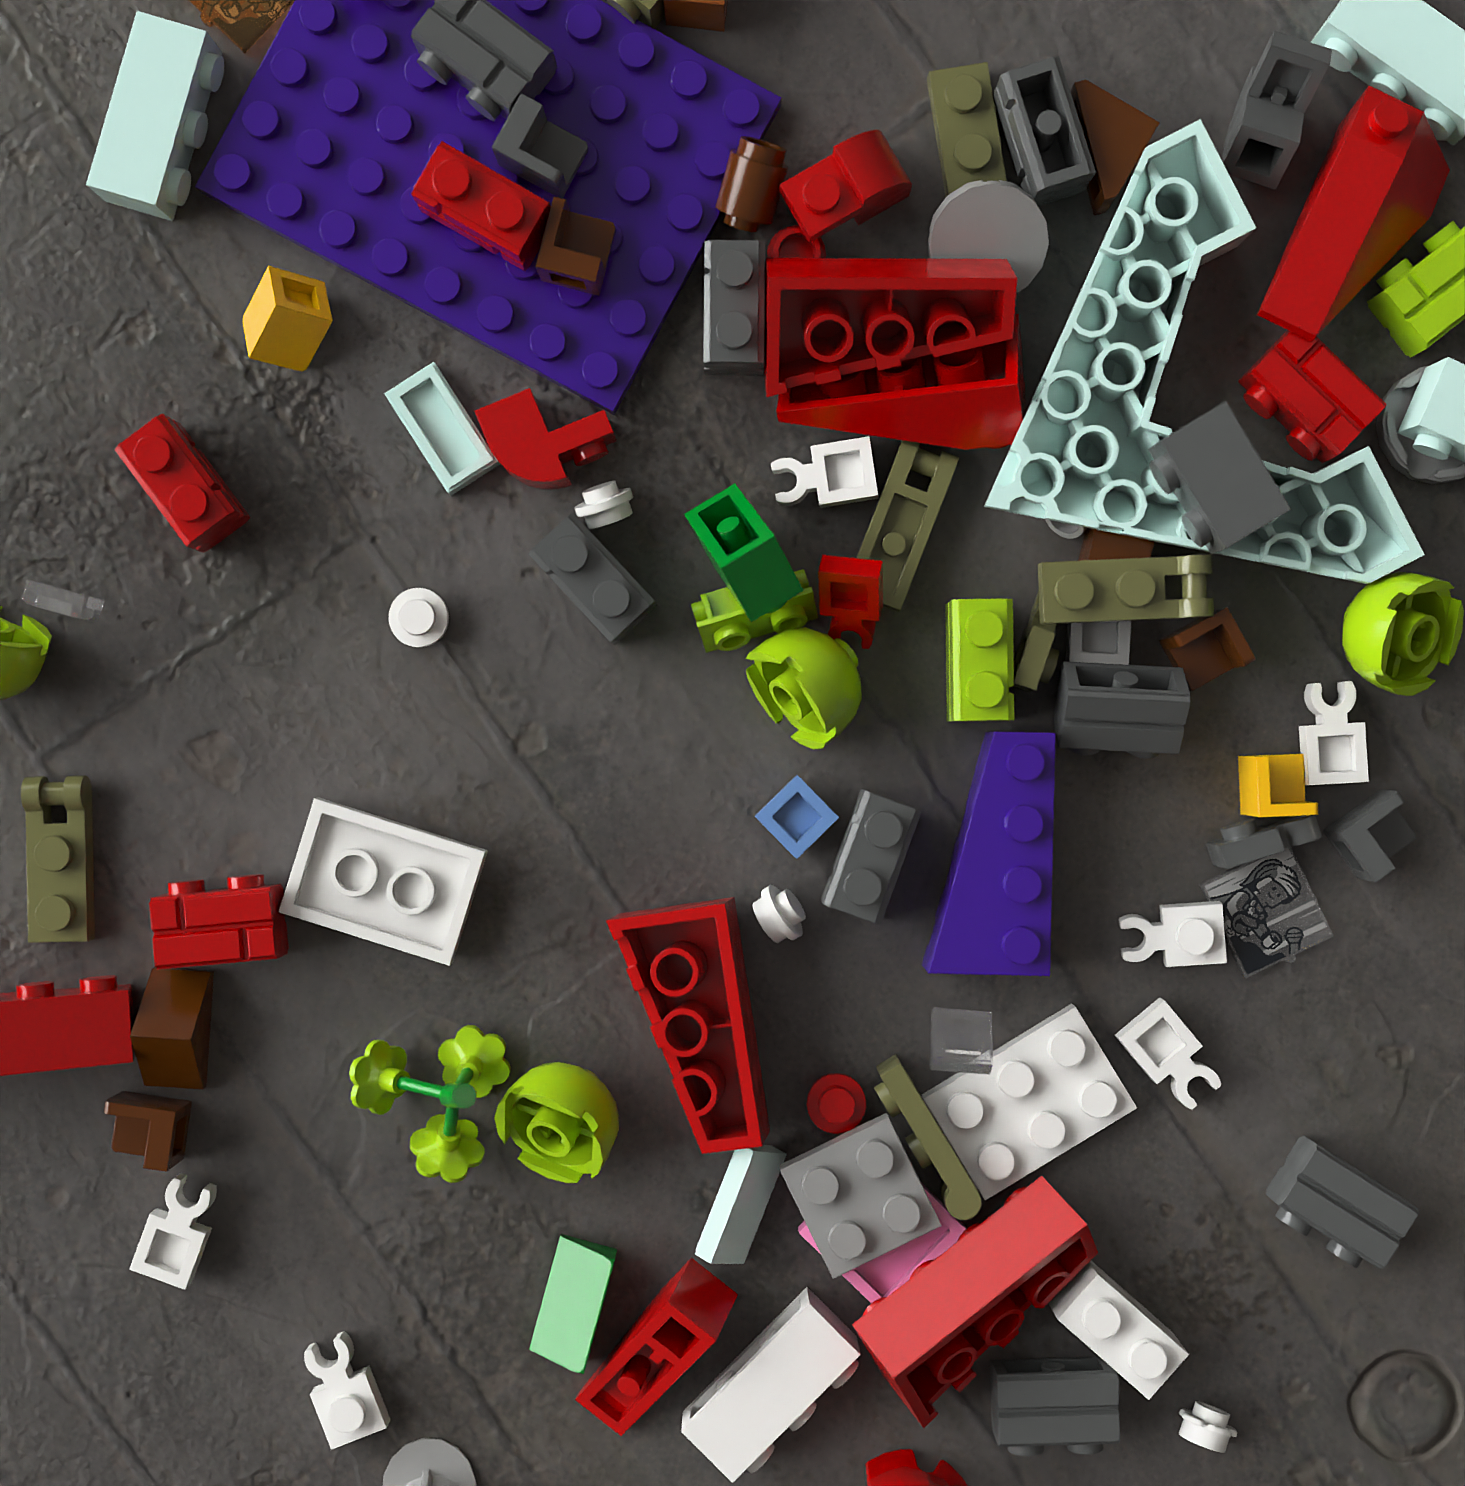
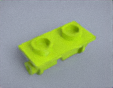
(727, 627)

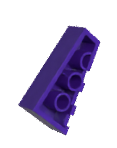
(1001, 867)

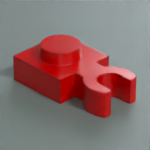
(852, 595)

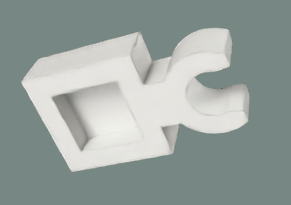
(839, 473)
(1333, 747)
(1186, 934)
(1164, 1048)
(173, 1239)
(347, 1400)

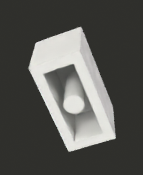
(1118, 1329)

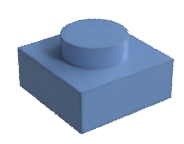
(796, 816)

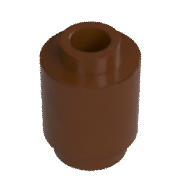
(752, 184)

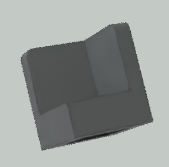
(538, 148)
(1371, 835)

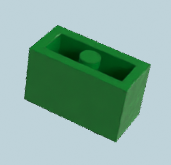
(744, 552)

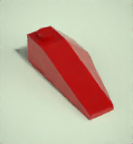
(1360, 212)
(943, 400)

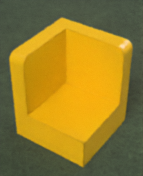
(286, 319)
(1273, 786)

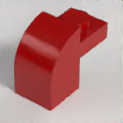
(851, 183)
(533, 453)

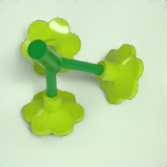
(471, 1069)

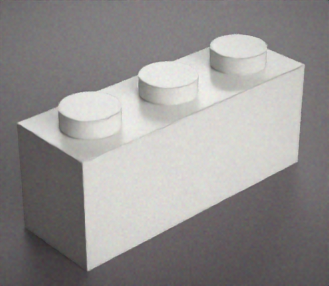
(771, 1386)

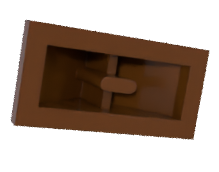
(1114, 137)
(174, 1028)

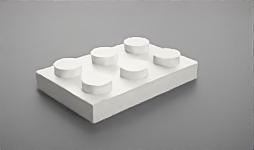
(383, 881)
(1036, 1103)

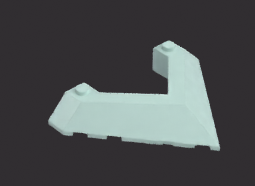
(1088, 424)

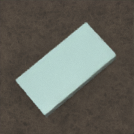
(442, 428)
(740, 1205)

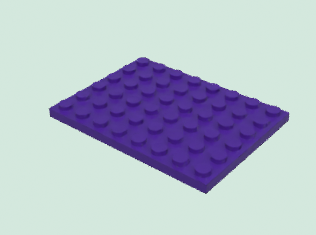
(351, 120)

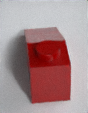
(659, 1347)

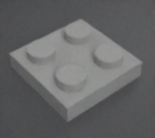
(859, 1195)

